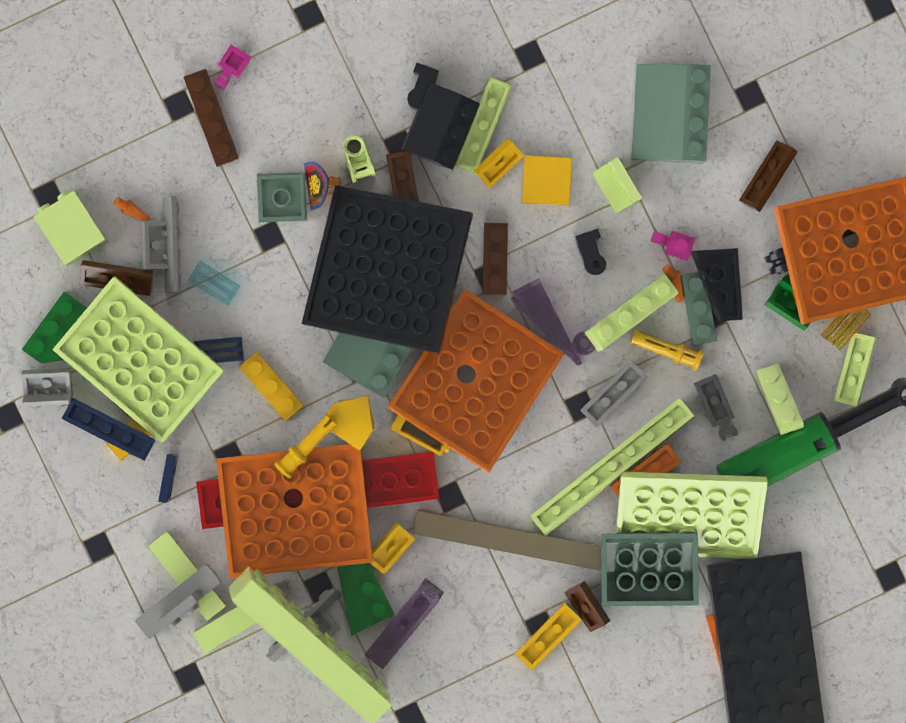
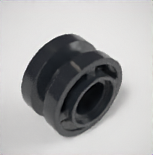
(778, 262)

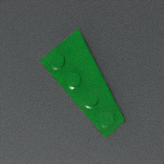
(363, 597)

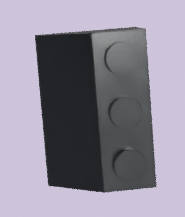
(440, 126)

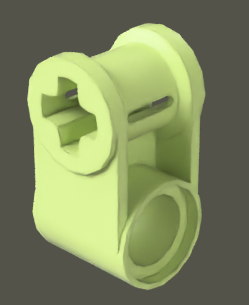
(358, 160)

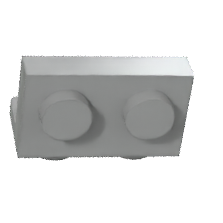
(47, 387)

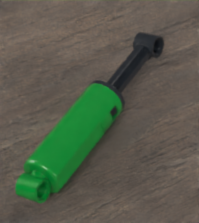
(818, 438)

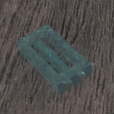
(197, 272)

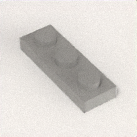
(613, 393)

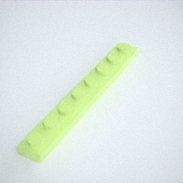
(611, 466)

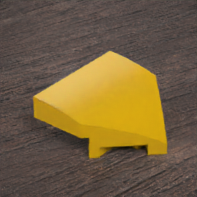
(353, 420)

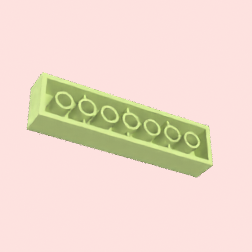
(309, 645)

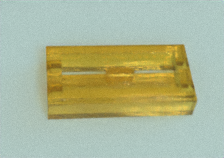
(847, 329)

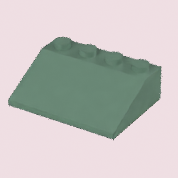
(671, 112)
(367, 361)
(649, 569)

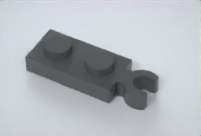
(715, 404)

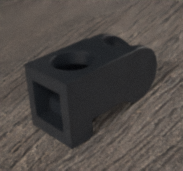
(425, 75)
(589, 252)

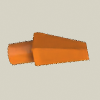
(131, 209)
(675, 278)

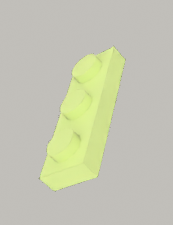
(855, 369)
(779, 399)

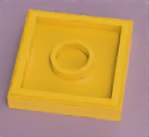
(546, 180)

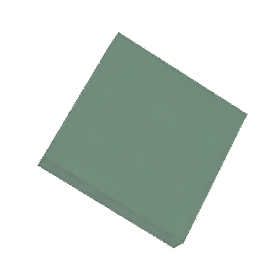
(281, 197)

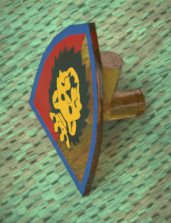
(318, 184)

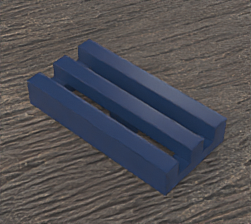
(239, 349)
(168, 478)

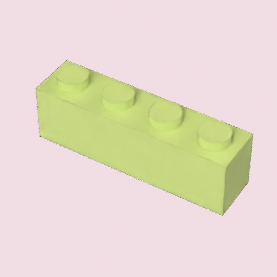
(631, 312)

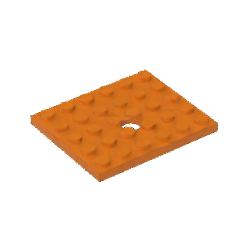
(840, 279)
(509, 375)
(319, 533)

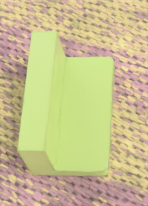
(617, 185)

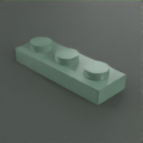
(698, 310)

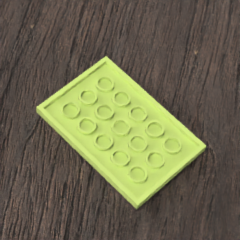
(138, 359)
(717, 507)

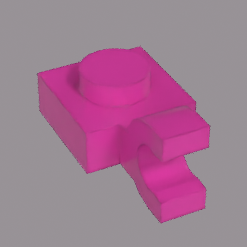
(232, 63)
(676, 245)

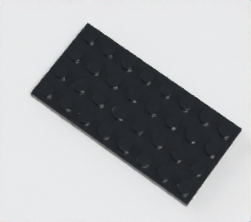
(765, 640)

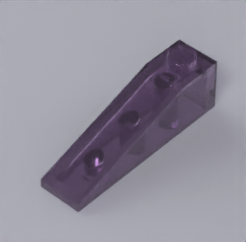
(539, 309)
(404, 623)

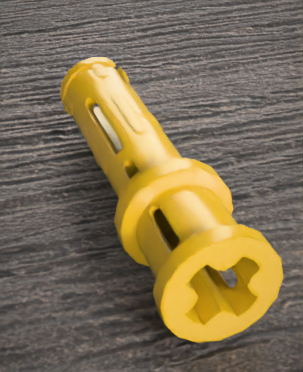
(678, 353)
(298, 453)

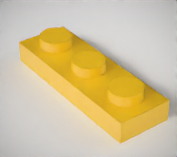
(271, 386)
(548, 636)

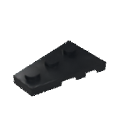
(721, 281)

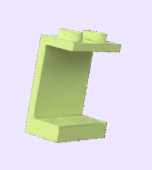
(69, 227)

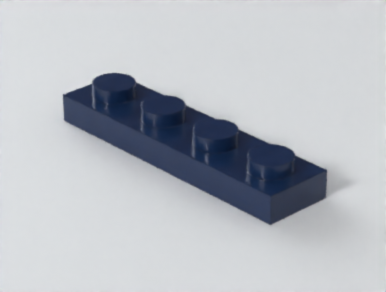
(108, 429)

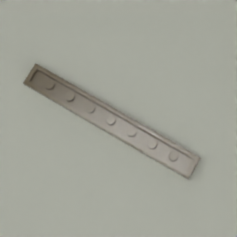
(507, 540)

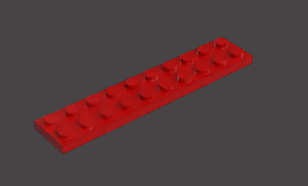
(386, 482)

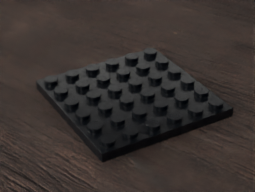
(387, 269)

